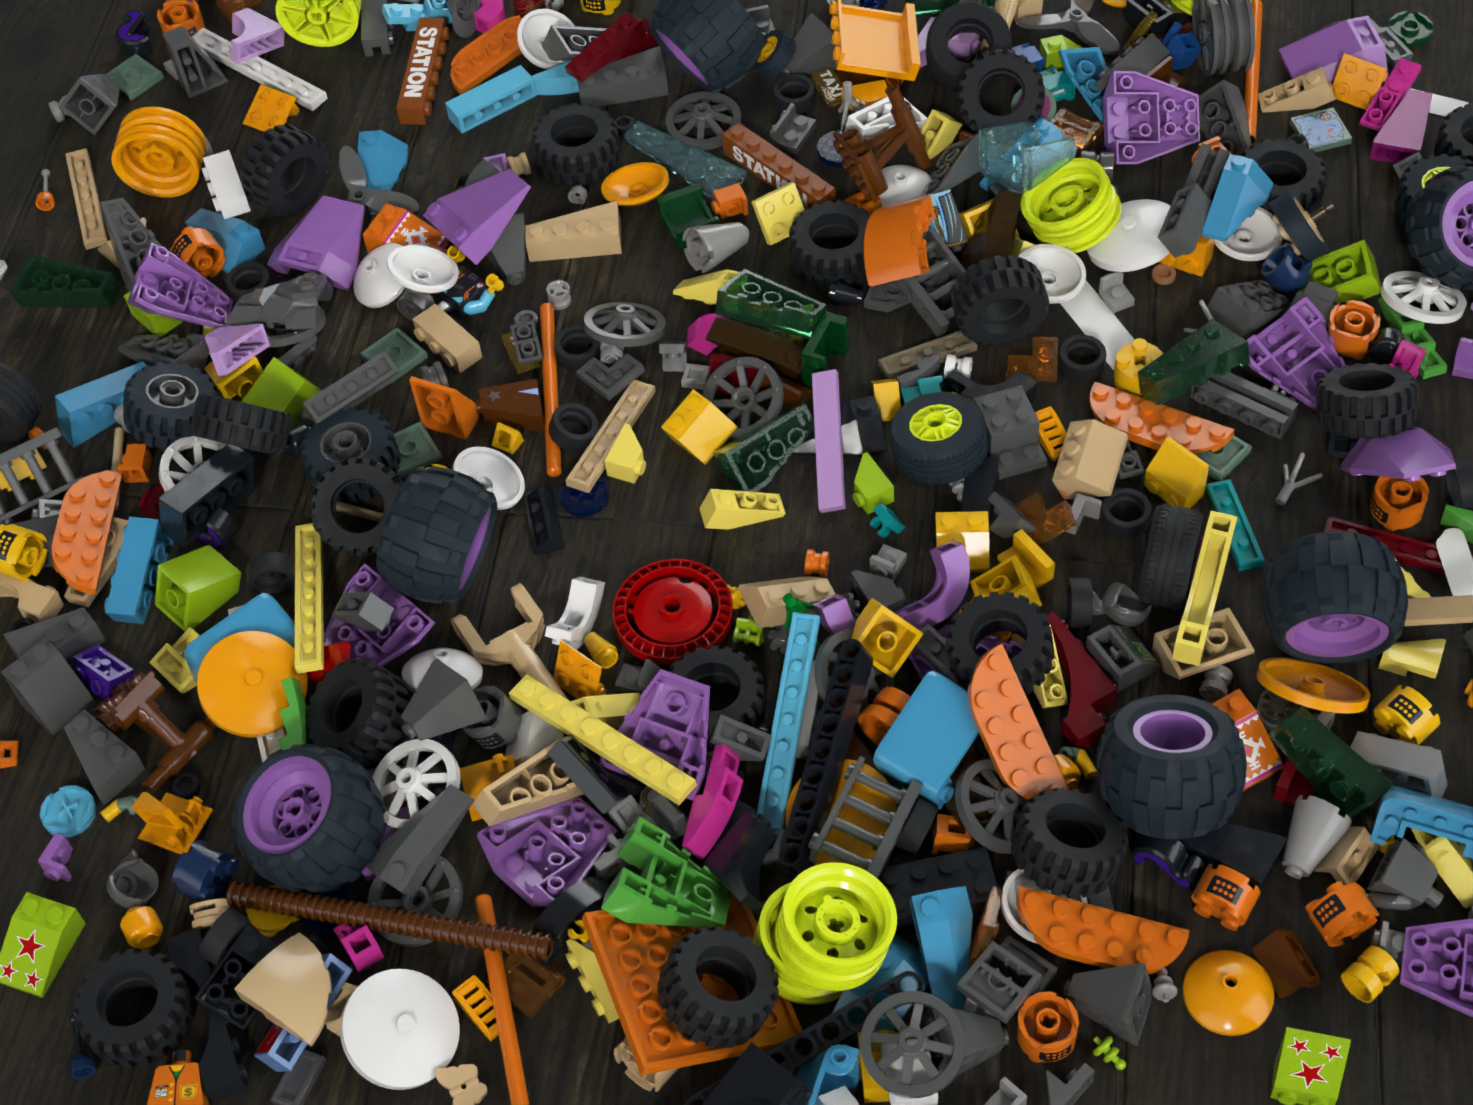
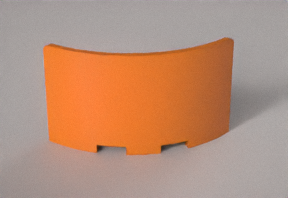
(895, 241)

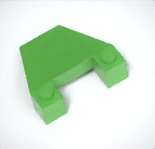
(670, 884)

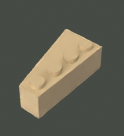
(576, 235)
(526, 789)

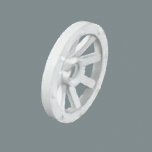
(1426, 291)
(172, 452)
(418, 780)

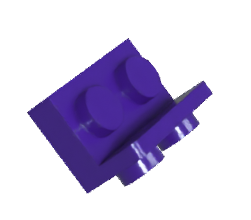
(100, 670)

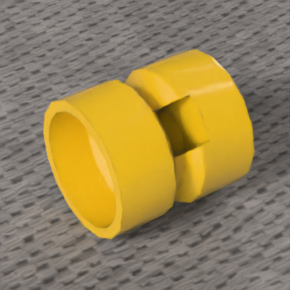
(1370, 974)

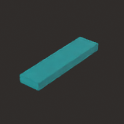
(1244, 544)

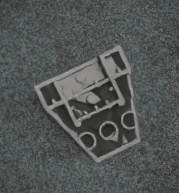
(287, 303)

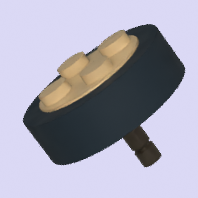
(1299, 225)

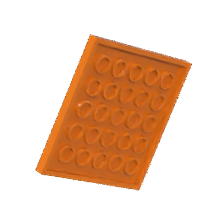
(631, 966)

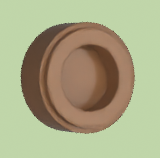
(1163, 274)

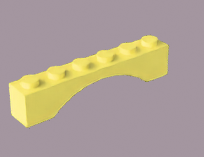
(1204, 588)

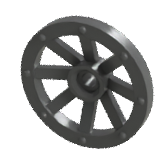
(702, 117)
(624, 317)
(281, 336)
(744, 393)
(826, 653)
(1000, 803)
(454, 893)
(914, 1052)

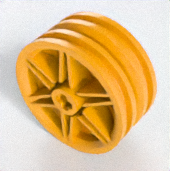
(158, 152)

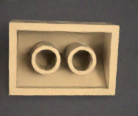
(1089, 459)
(766, 597)
(1223, 644)

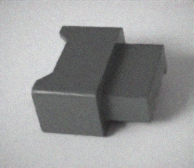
(1321, 297)
(668, 818)

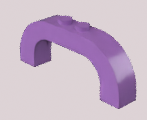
(944, 598)

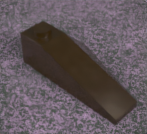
(995, 231)

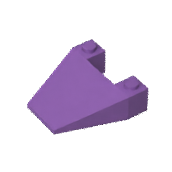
(478, 213)

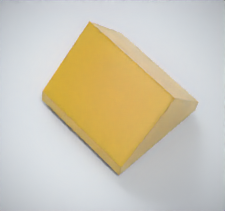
(507, 438)

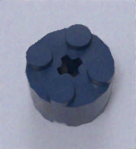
(204, 872)

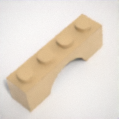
(34, 600)

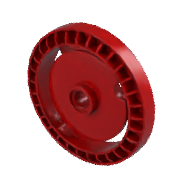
(658, 592)

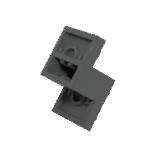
(1012, 431)
(1006, 978)

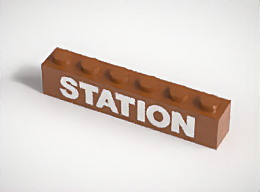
(423, 71)
(774, 166)

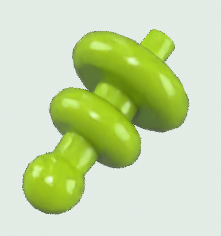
(1110, 1053)

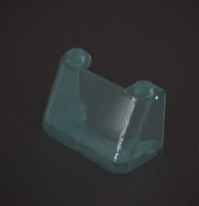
(1017, 159)

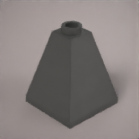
(812, 48)
(92, 100)
(510, 251)
(441, 704)
(1113, 998)
(982, 1036)

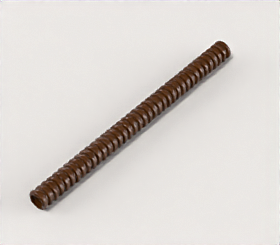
(390, 920)

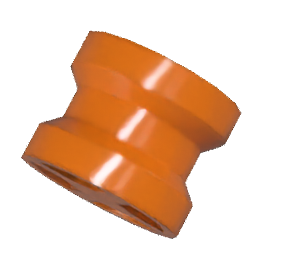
(817, 563)

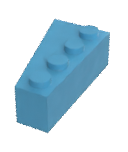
(92, 406)
(136, 570)

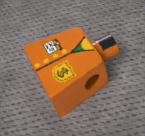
(178, 1083)

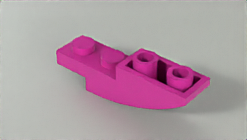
(1390, 94)
(714, 807)

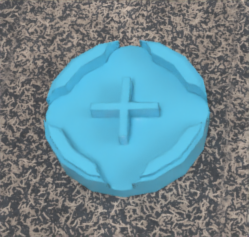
(68, 811)

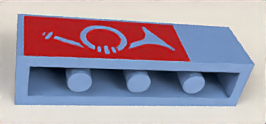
(282, 1049)

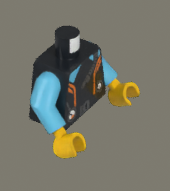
(470, 293)

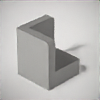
(1007, 1094)

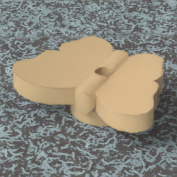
(455, 1078)

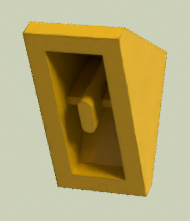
(886, 397)

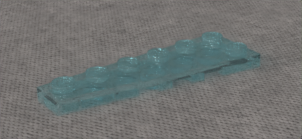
(685, 159)

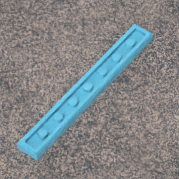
(788, 718)

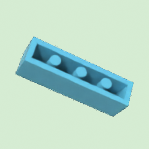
(491, 99)

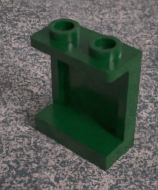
(684, 210)
(828, 338)

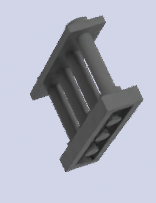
(924, 301)
(349, 390)
(26, 451)
(893, 821)

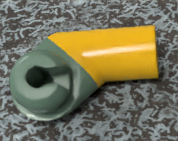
(1081, 760)
(118, 807)

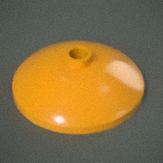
(635, 184)
(1227, 1008)

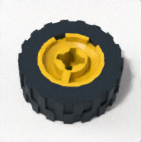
(775, 55)

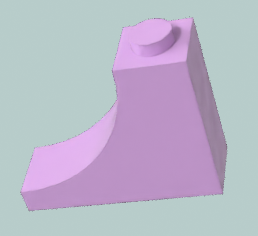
(255, 35)
(961, 46)
(235, 345)

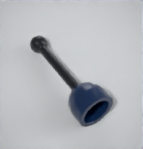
(83, 1064)

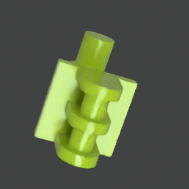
(748, 632)

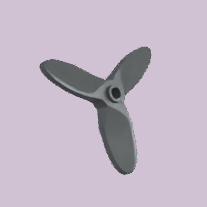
(1076, 21)
(357, 184)

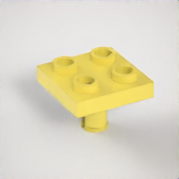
(777, 212)

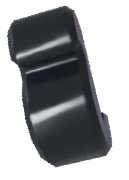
(131, 35)
(219, 529)
(1171, 858)

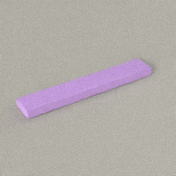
(828, 441)

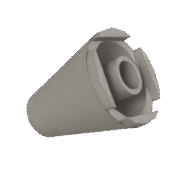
(713, 243)
(1312, 835)

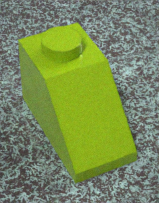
(1050, 49)
(871, 485)

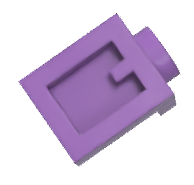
(54, 857)

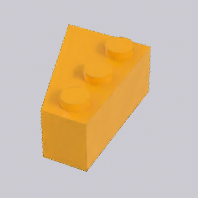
(1196, 261)

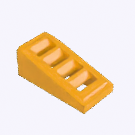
(1049, 419)
(155, 812)
(469, 994)

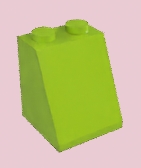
(281, 390)
(195, 586)

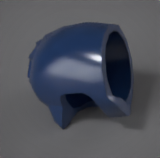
(1286, 270)

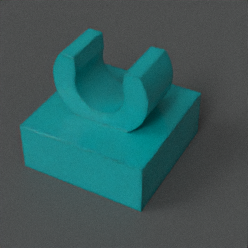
(887, 519)

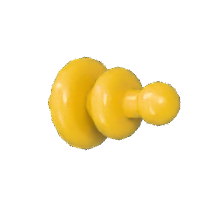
(737, 599)

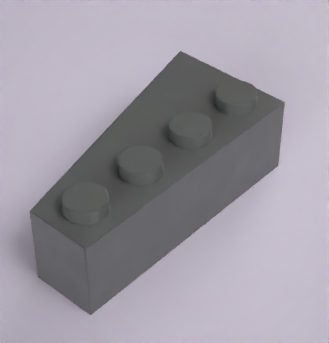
(626, 80)

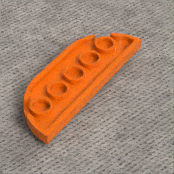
(485, 55)
(1153, 423)
(85, 529)
(1011, 727)
(1097, 933)

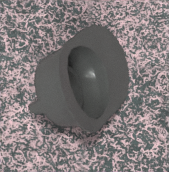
(463, 17)

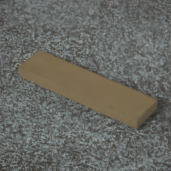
(905, 361)

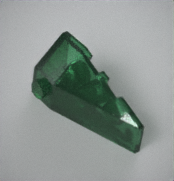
(759, 454)

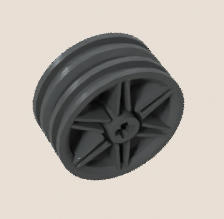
(1225, 34)

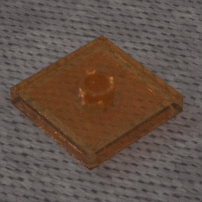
(987, 926)

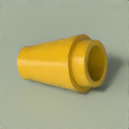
(601, 650)

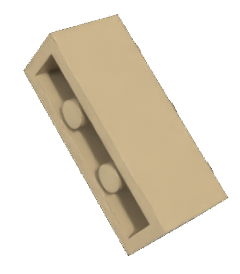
(447, 338)

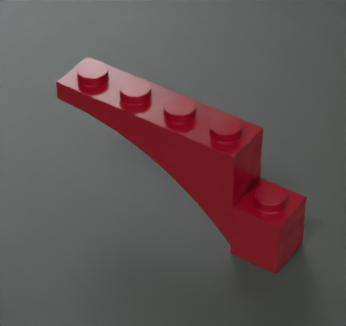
(621, 39)
(1088, 688)

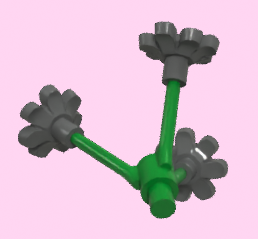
(781, 633)

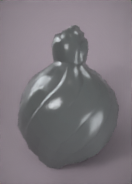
(1120, 606)
(132, 881)

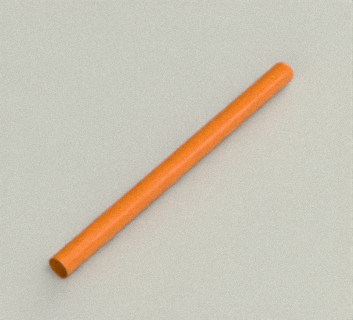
(1252, 74)
(550, 386)
(503, 1010)

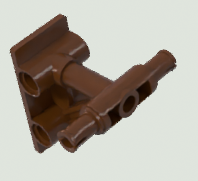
(867, 157)
(135, 704)

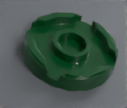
(1411, 28)

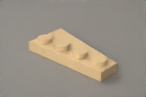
(109, 565)

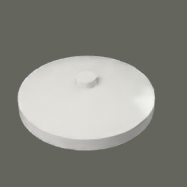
(1134, 239)
(399, 1029)

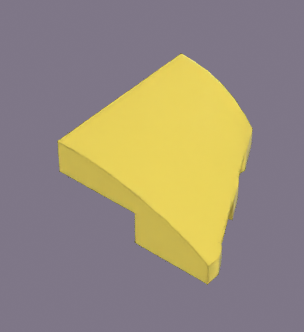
(1414, 656)

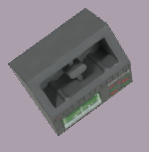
(1121, 655)

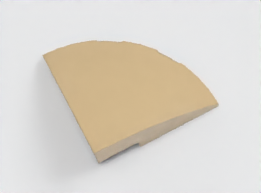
(290, 988)

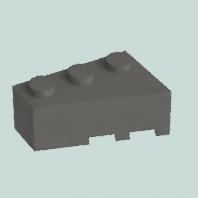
(192, 64)
(68, 633)
(104, 757)

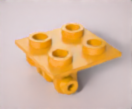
(1358, 81)
(270, 109)
(577, 673)
(483, 774)
(191, 814)

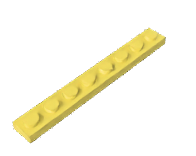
(308, 600)
(603, 739)

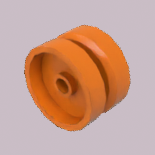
(880, 715)

